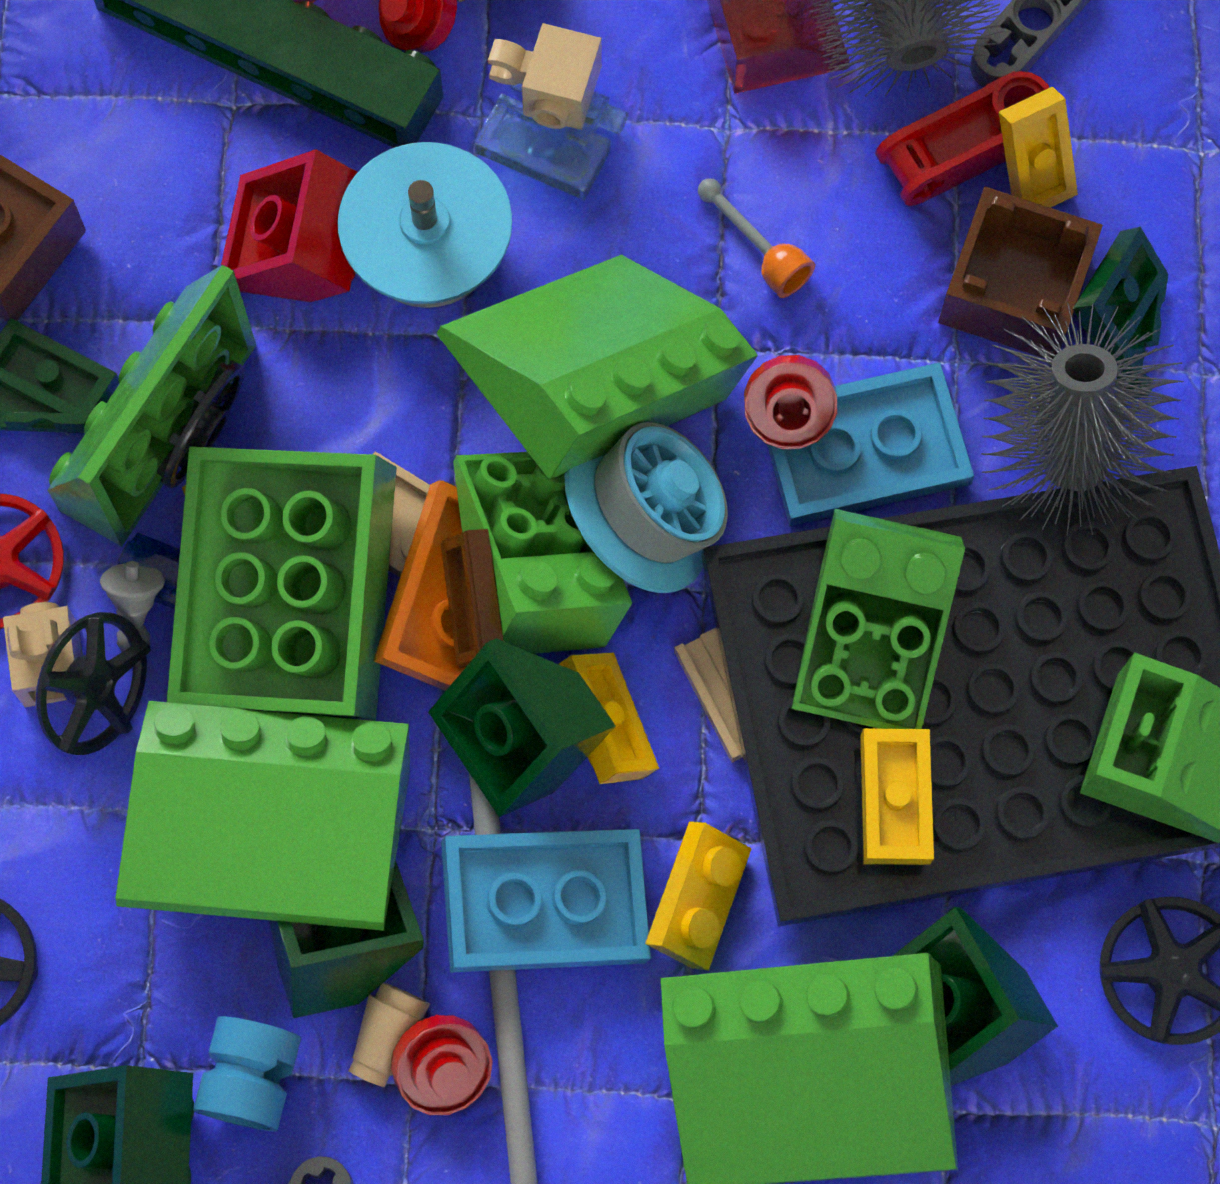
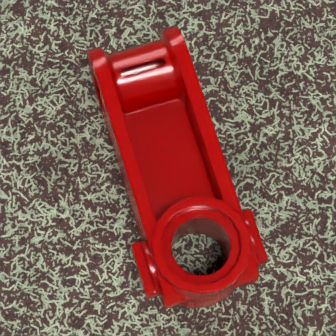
(955, 139)

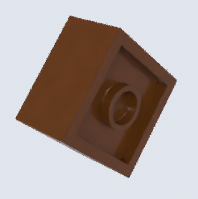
(35, 235)
(1014, 266)

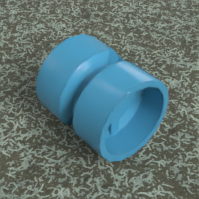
(247, 1073)

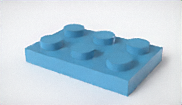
(887, 445)
(545, 900)

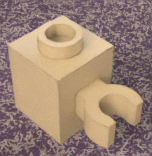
(555, 76)
(28, 643)

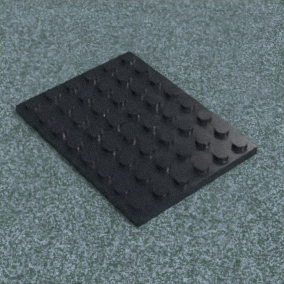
(1012, 702)

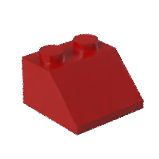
(286, 229)

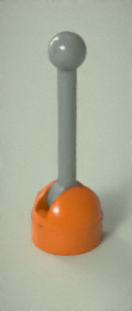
(783, 265)

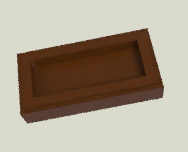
(471, 593)

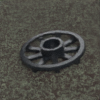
(205, 423)

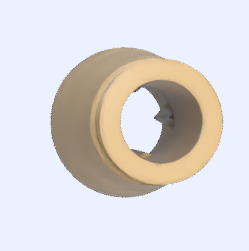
(382, 1025)

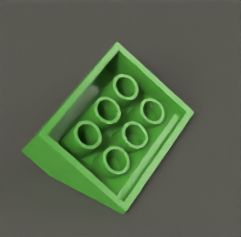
(597, 357)
(116, 463)
(282, 581)
(264, 815)
(811, 1071)

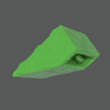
(546, 575)
(877, 622)
(1160, 747)

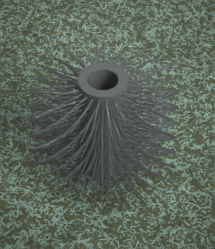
(908, 33)
(1080, 417)

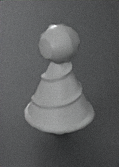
(132, 594)

